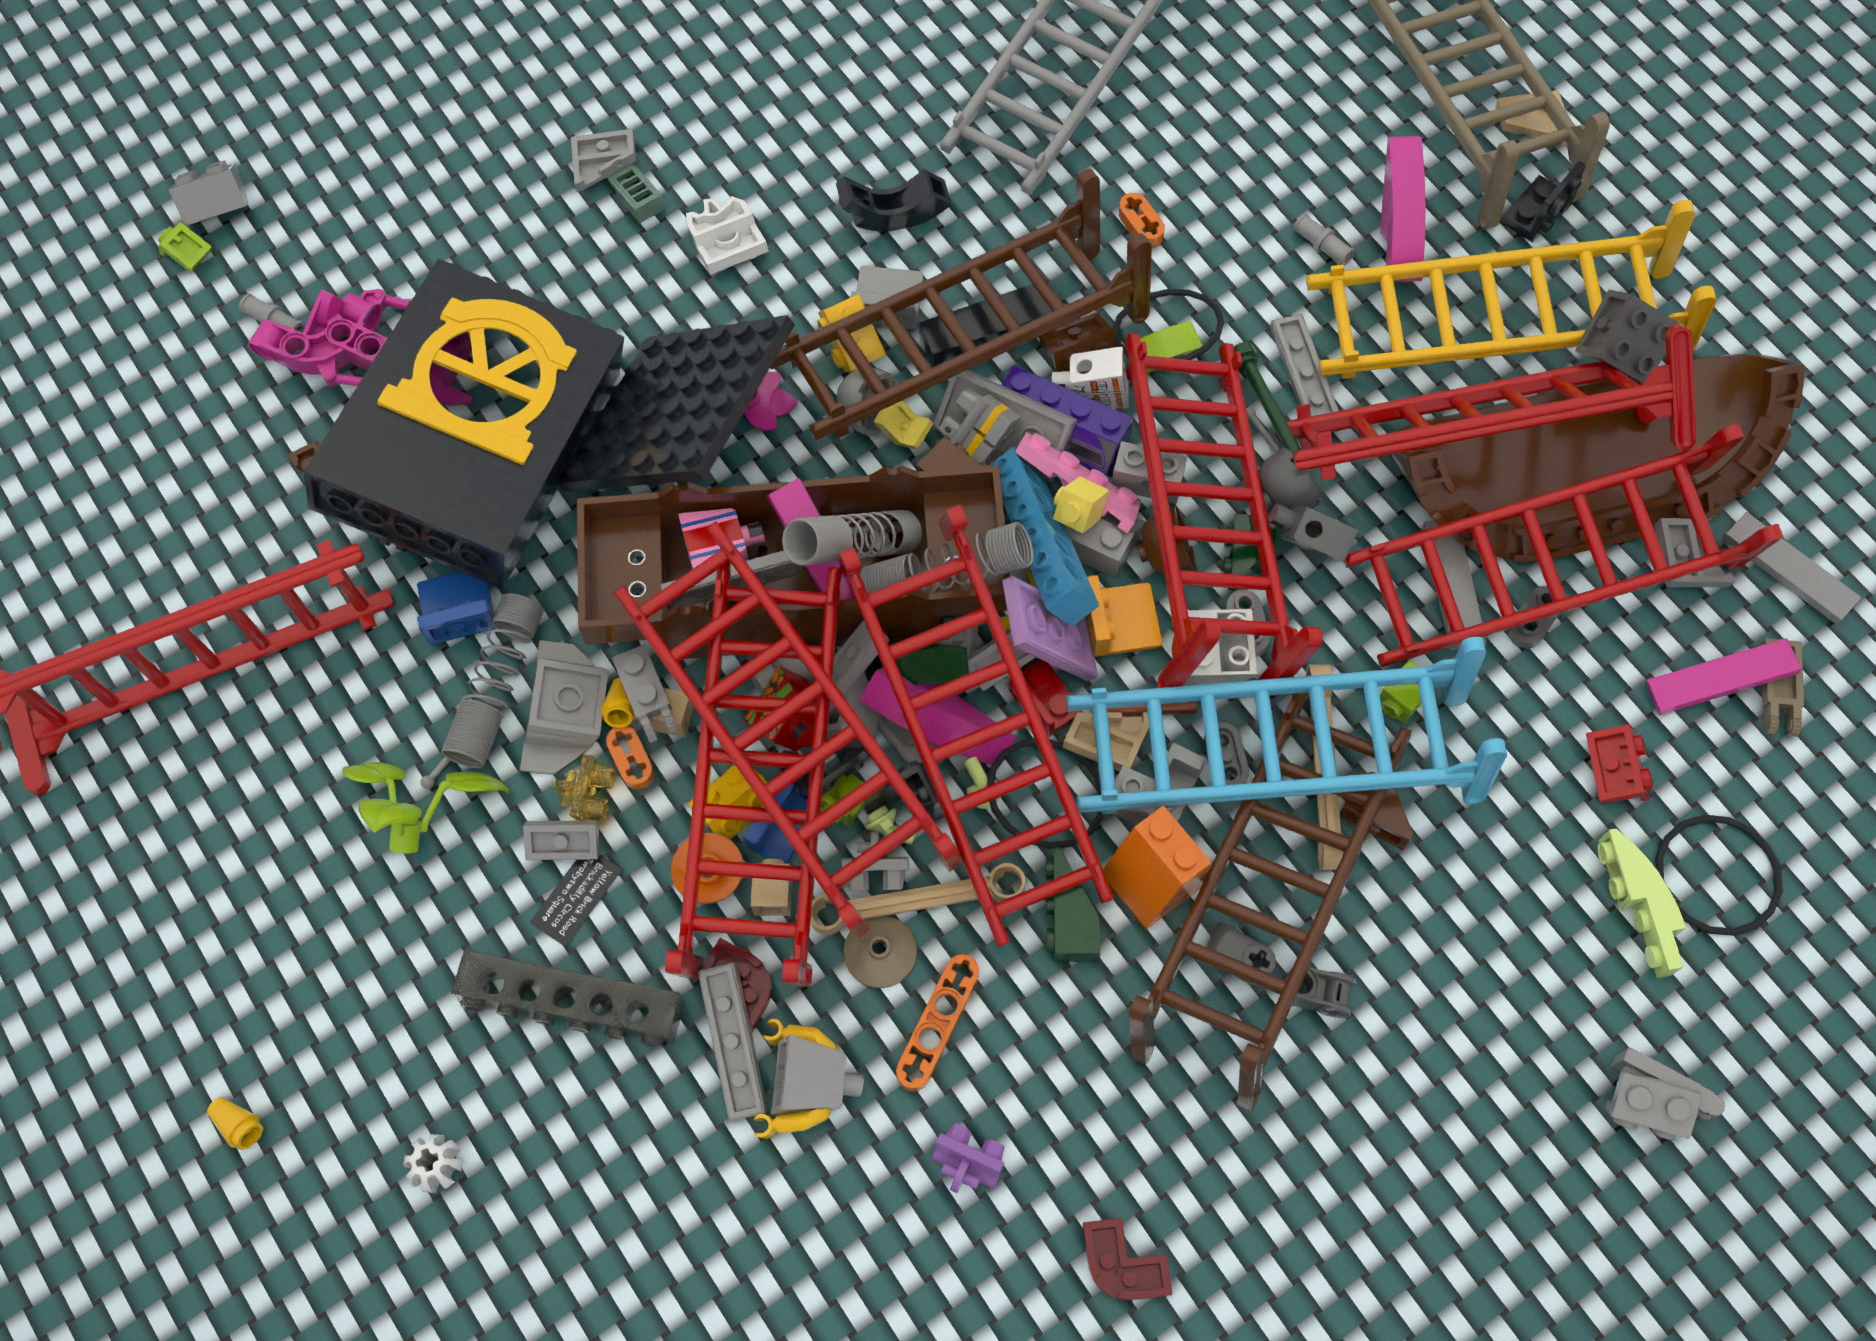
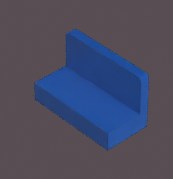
(767, 838)

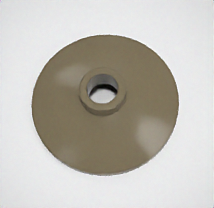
(886, 968)

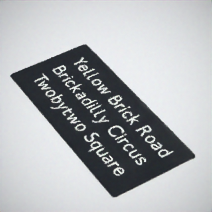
(575, 898)

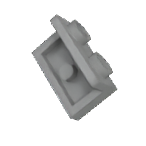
(1654, 1104)

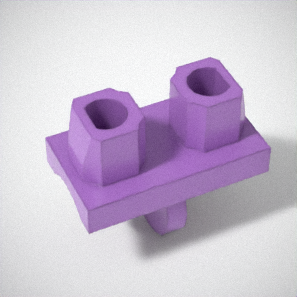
(966, 1163)

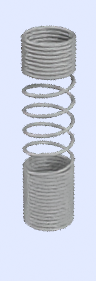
(824, 537)
(1005, 547)
(475, 721)

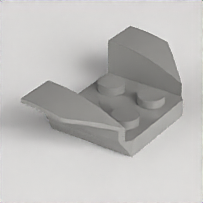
(563, 708)

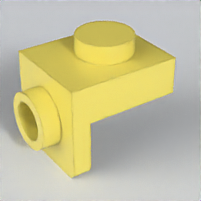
(903, 425)

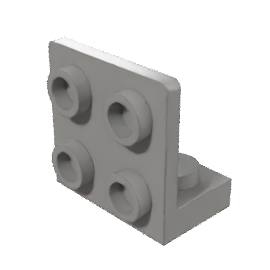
(880, 283)

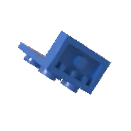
(454, 607)

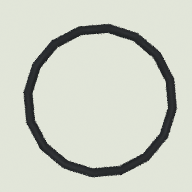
(1179, 292)
(996, 811)
(1752, 833)

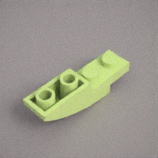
(1640, 886)

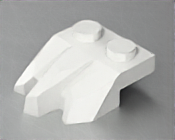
(725, 234)

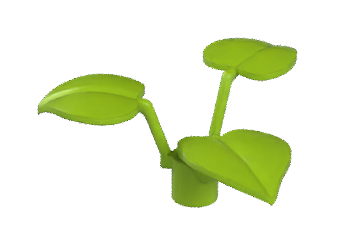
(404, 816)

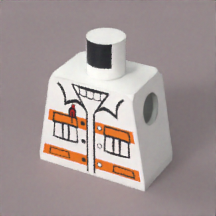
(1098, 376)

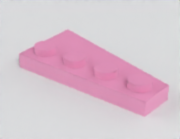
(1038, 452)

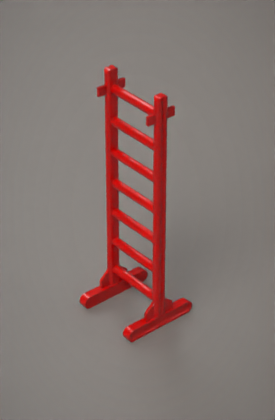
(1664, 393)
(1683, 467)
(953, 528)
(1195, 635)
(43, 728)
(921, 819)
(796, 970)

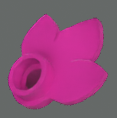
(769, 403)

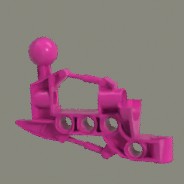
(358, 319)

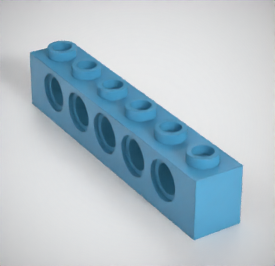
(1055, 560)

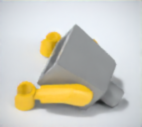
(807, 1079)

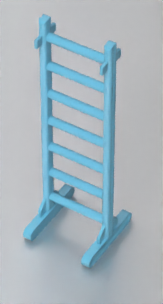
(1453, 675)

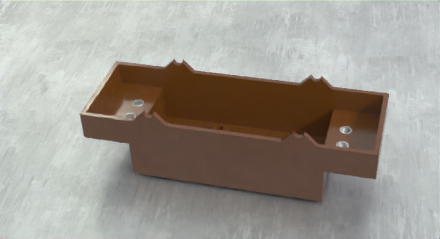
(648, 526)

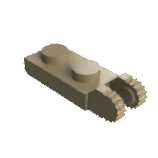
(1785, 695)

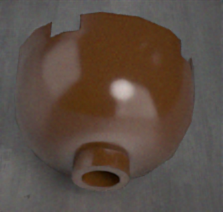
(1150, 549)

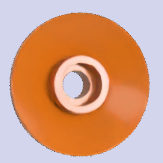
(712, 888)

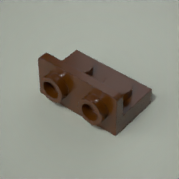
(1075, 337)

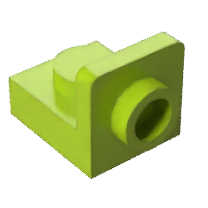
(183, 246)
(841, 789)

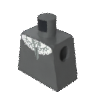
(1313, 531)

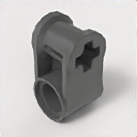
(1238, 946)
(1326, 992)

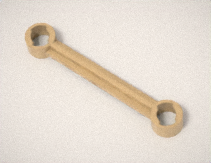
(1326, 803)
(918, 898)

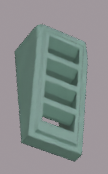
(645, 208)

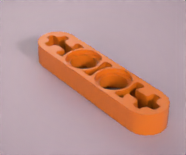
(941, 1023)

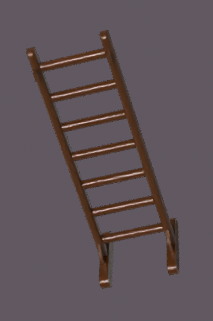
(1077, 222)
(1254, 1058)

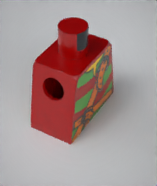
(797, 729)

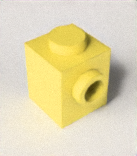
(1080, 504)

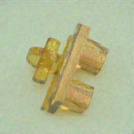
(590, 776)

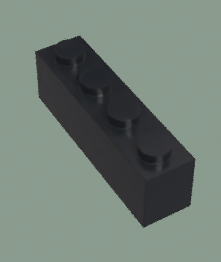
(979, 323)

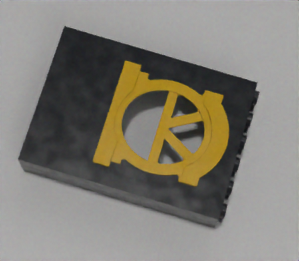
(451, 483)

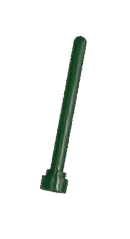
(1249, 366)

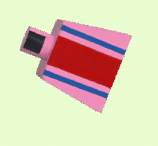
(702, 545)

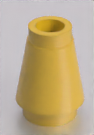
(617, 707)
(235, 1124)

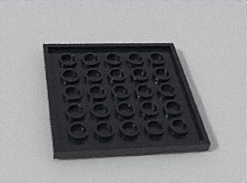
(676, 406)

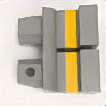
(983, 429)

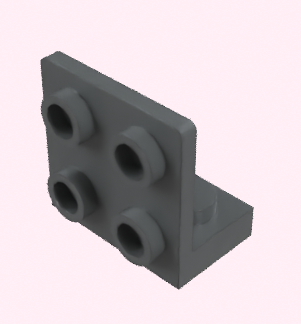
(1626, 335)

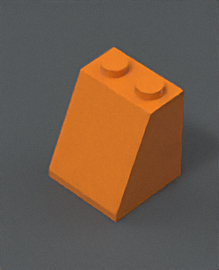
(1156, 868)

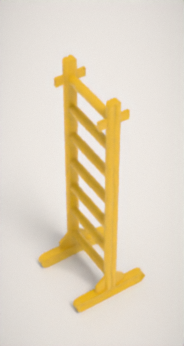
(1659, 242)

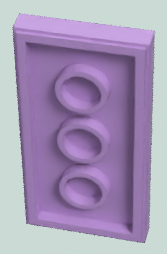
(1045, 634)

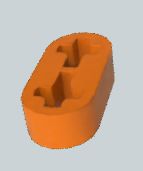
(1146, 217)
(623, 760)

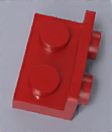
(1049, 696)
(1618, 764)

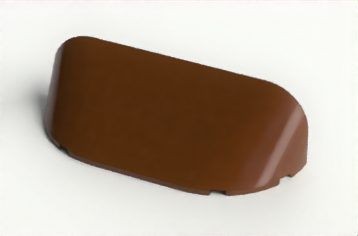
(1524, 463)

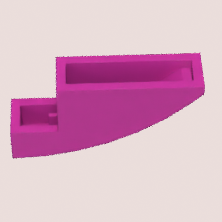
(1404, 202)
(940, 721)

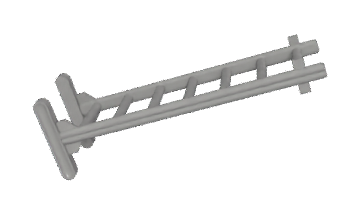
(1010, 57)

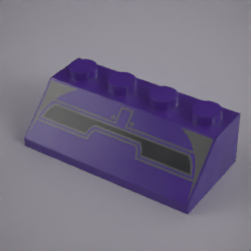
(1097, 428)

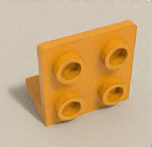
(1123, 619)

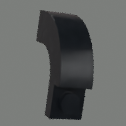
(895, 207)

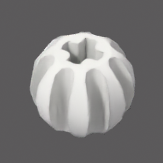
(442, 1168)

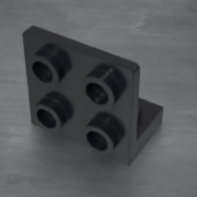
(1540, 203)
(845, 763)
(918, 781)

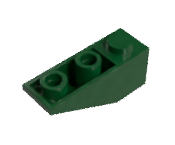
(927, 665)
(1075, 920)

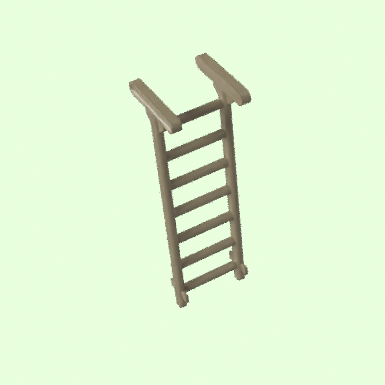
(1497, 166)

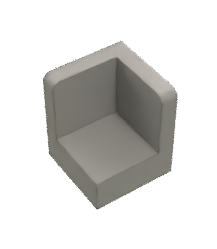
(1184, 766)

